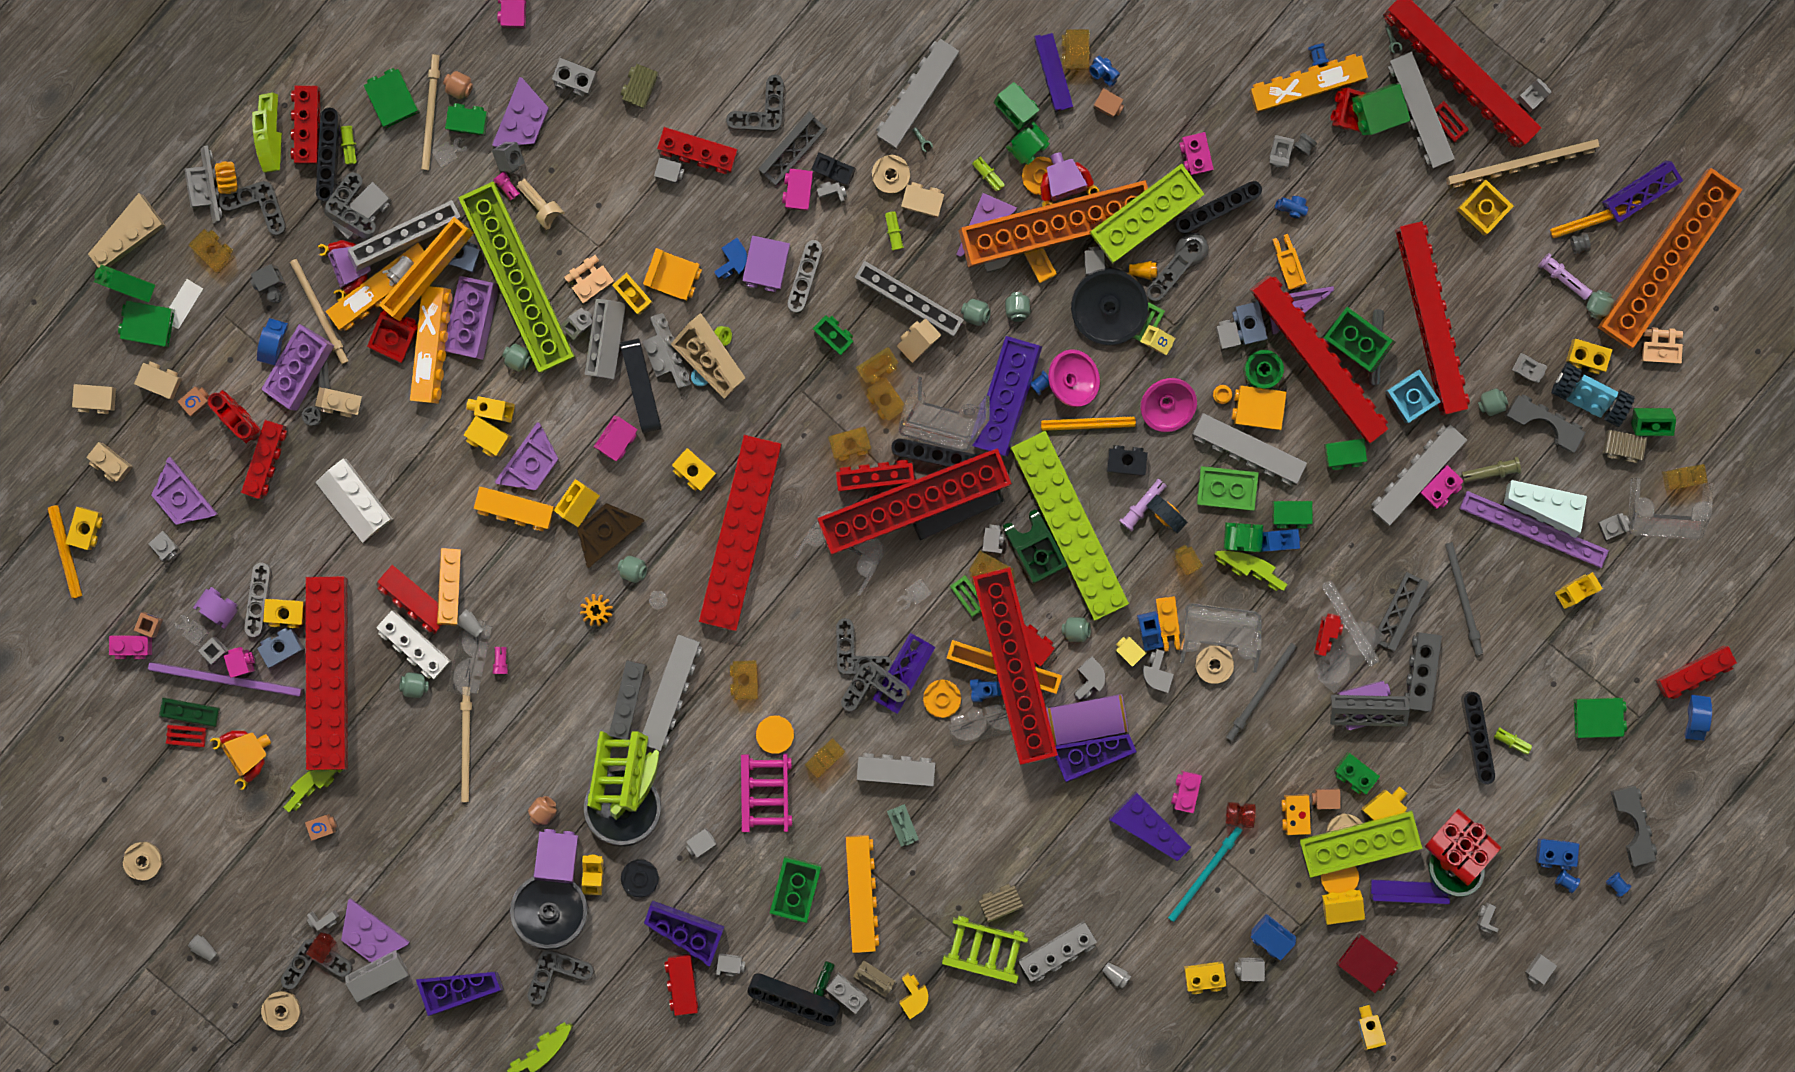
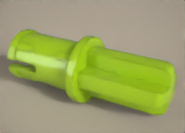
(348, 145)
(988, 174)
(894, 231)
(1513, 741)

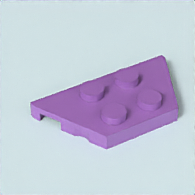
(522, 117)
(530, 462)
(180, 496)
(369, 934)

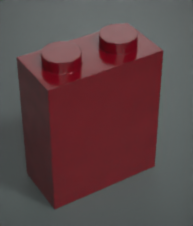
(1367, 963)

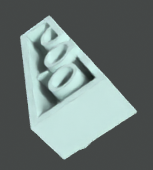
(1548, 505)

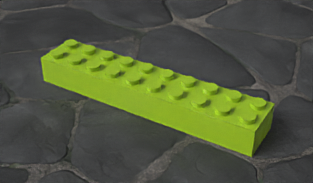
(516, 277)
(1069, 525)

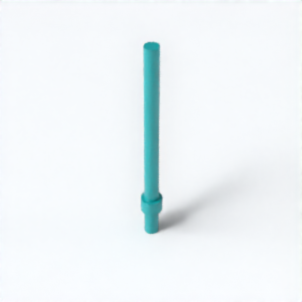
(1228, 843)

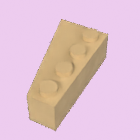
(128, 232)
(708, 356)

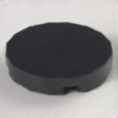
(639, 878)

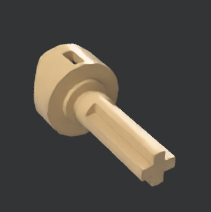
(547, 212)

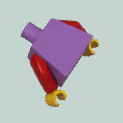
(1065, 179)
(343, 268)

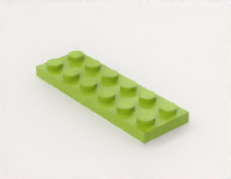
(1146, 213)
(1361, 844)

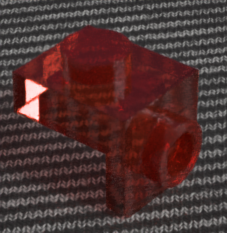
(321, 947)

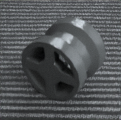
(1305, 144)
(1580, 243)
(308, 416)

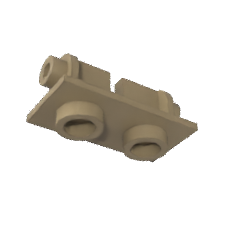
(874, 978)

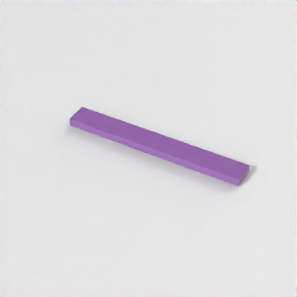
(1533, 529)
(221, 678)

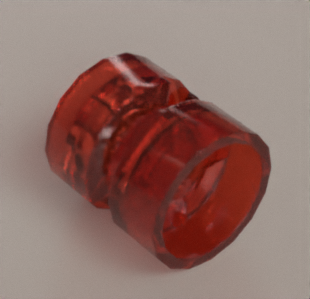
(1240, 815)

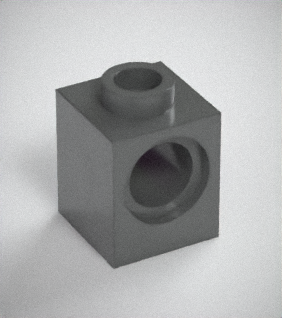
(508, 157)

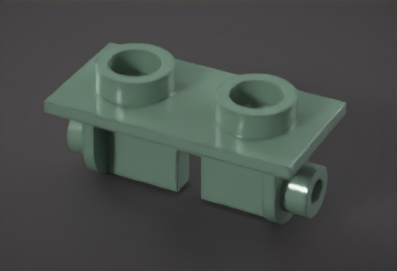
(902, 825)

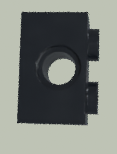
(1138, 464)

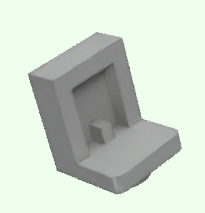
(1534, 95)
(1281, 151)
(827, 189)
(1529, 368)
(1485, 913)
(327, 921)

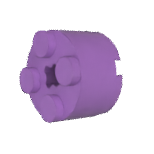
(216, 608)

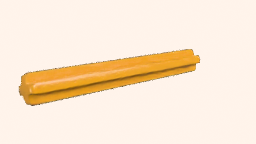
(1589, 221)
(1089, 423)
(64, 551)

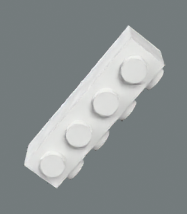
(413, 644)

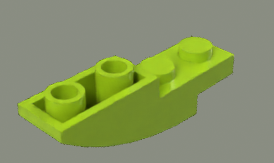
(266, 138)
(1244, 563)
(649, 773)
(305, 786)
(548, 1047)

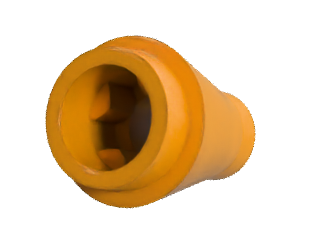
(1144, 270)

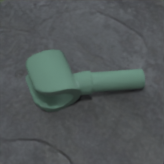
(1392, 40)
(922, 140)

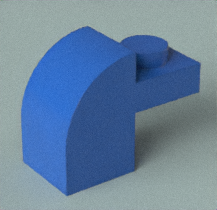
(738, 257)
(271, 341)
(1280, 540)
(1150, 630)
(1699, 717)

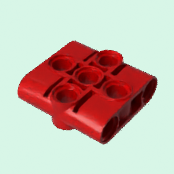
(234, 416)
(1484, 851)

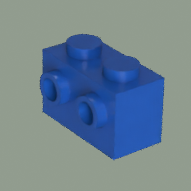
(1557, 853)
(1273, 937)

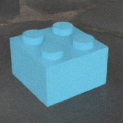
(1412, 396)

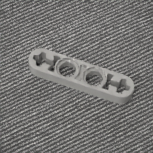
(801, 275)
(255, 599)

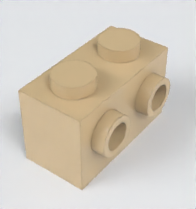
(922, 200)
(918, 340)
(157, 380)
(94, 397)
(339, 401)
(110, 462)

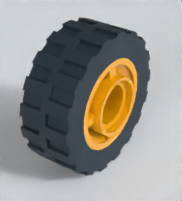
(1167, 514)

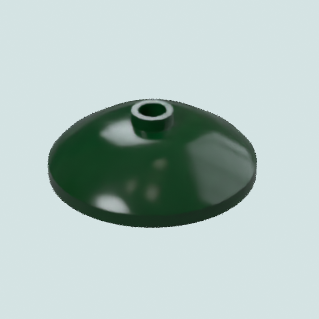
(1451, 884)

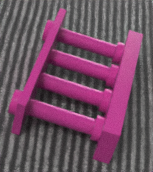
(748, 783)

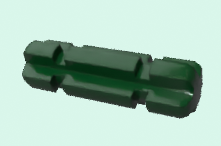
(823, 978)

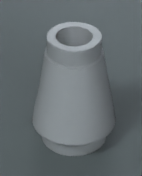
(399, 269)
(469, 623)
(202, 948)
(1116, 975)

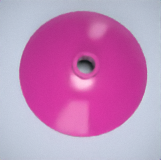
(1081, 374)
(1173, 412)

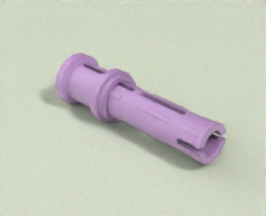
(1555, 272)
(1137, 512)

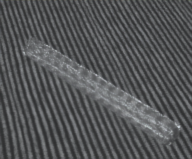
(1350, 623)

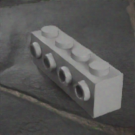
(605, 338)
(896, 770)
(1057, 951)

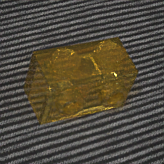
(877, 365)
(984, 564)

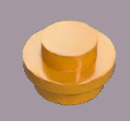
(1222, 394)

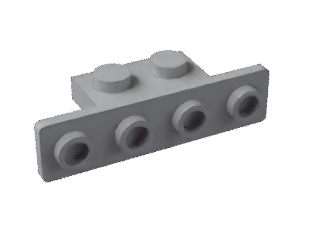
(201, 185)
(663, 355)

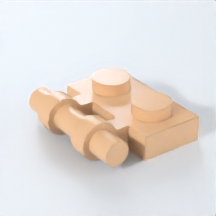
(592, 284)
(1662, 352)

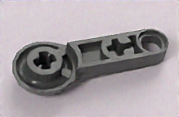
(1181, 261)

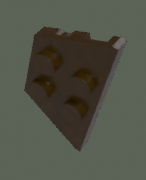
(605, 530)

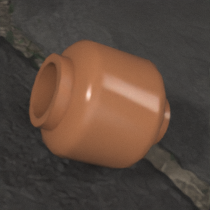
(458, 85)
(542, 810)

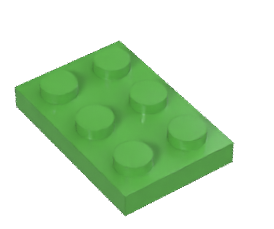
(1227, 488)

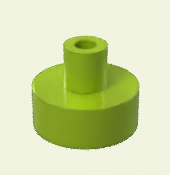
(724, 334)

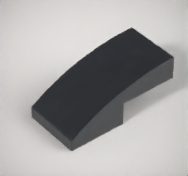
(833, 169)

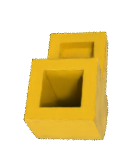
(1578, 590)
(592, 875)
(917, 1000)

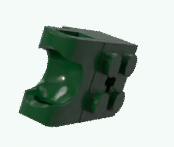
(1035, 542)

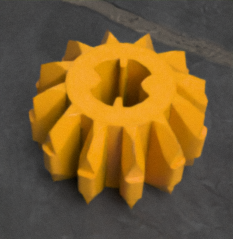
(226, 177)
(602, 606)

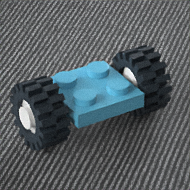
(1592, 395)

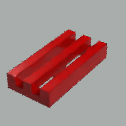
(1455, 117)
(169, 734)

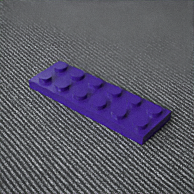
(1008, 393)

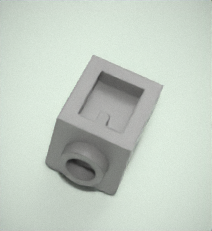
(1614, 525)
(164, 546)

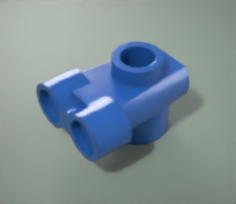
(1104, 69)
(1295, 206)
(984, 690)

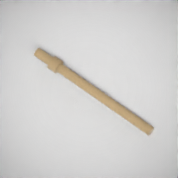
(433, 74)
(319, 312)
(465, 706)

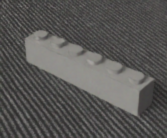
(917, 94)
(1422, 111)
(402, 236)
(908, 298)
(1248, 448)
(1418, 475)
(670, 691)

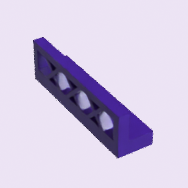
(1053, 72)
(1638, 185)
(910, 672)
(1407, 892)

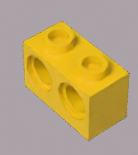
(1589, 351)

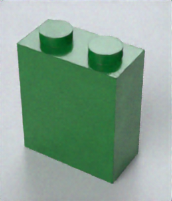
(391, 97)
(1381, 109)
(124, 283)
(146, 323)
(1599, 717)

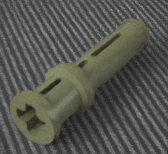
(1500, 469)

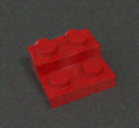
(1344, 115)
(393, 336)
(1329, 627)

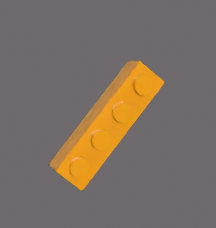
(514, 508)

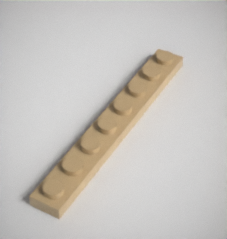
(1515, 165)

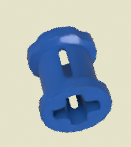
(1320, 48)
(1040, 383)
(1567, 881)
(1618, 884)

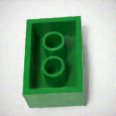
(1359, 339)
(795, 889)

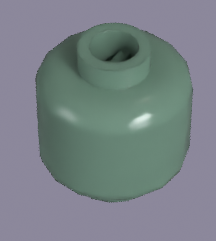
(1600, 304)
(1017, 306)
(976, 312)
(517, 357)
(1493, 402)
(632, 569)
(1076, 629)
(413, 685)

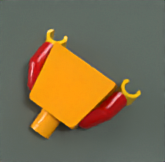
(244, 753)

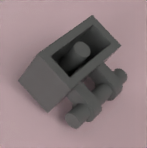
(268, 280)

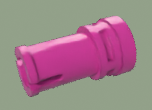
(504, 182)
(500, 665)

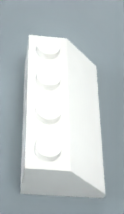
(353, 500)

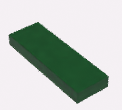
(189, 712)

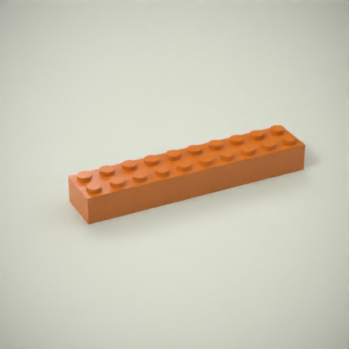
(1043, 225)
(1670, 258)

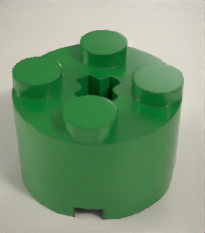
(1028, 143)
(1269, 360)
(1243, 537)

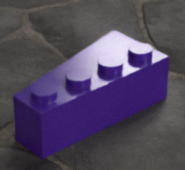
(1088, 756)
(1144, 822)
(685, 930)
(453, 991)

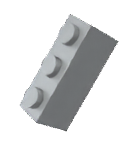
(368, 204)
(376, 976)

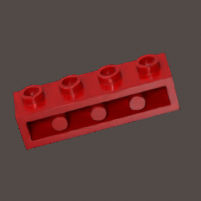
(306, 124)
(697, 149)
(263, 459)
(874, 477)
(410, 597)
(1696, 671)

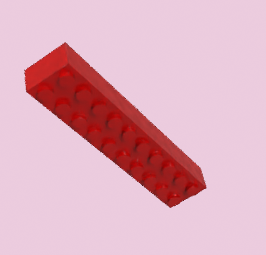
(1462, 72)
(1431, 317)
(1318, 358)
(914, 501)
(740, 532)
(1014, 666)
(326, 673)

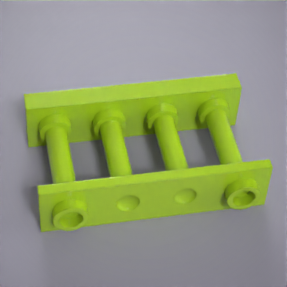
(633, 772)
(989, 968)

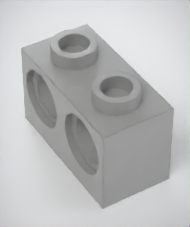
(576, 72)
(1250, 969)
(846, 992)

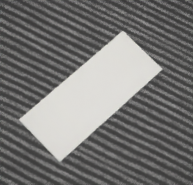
(184, 301)

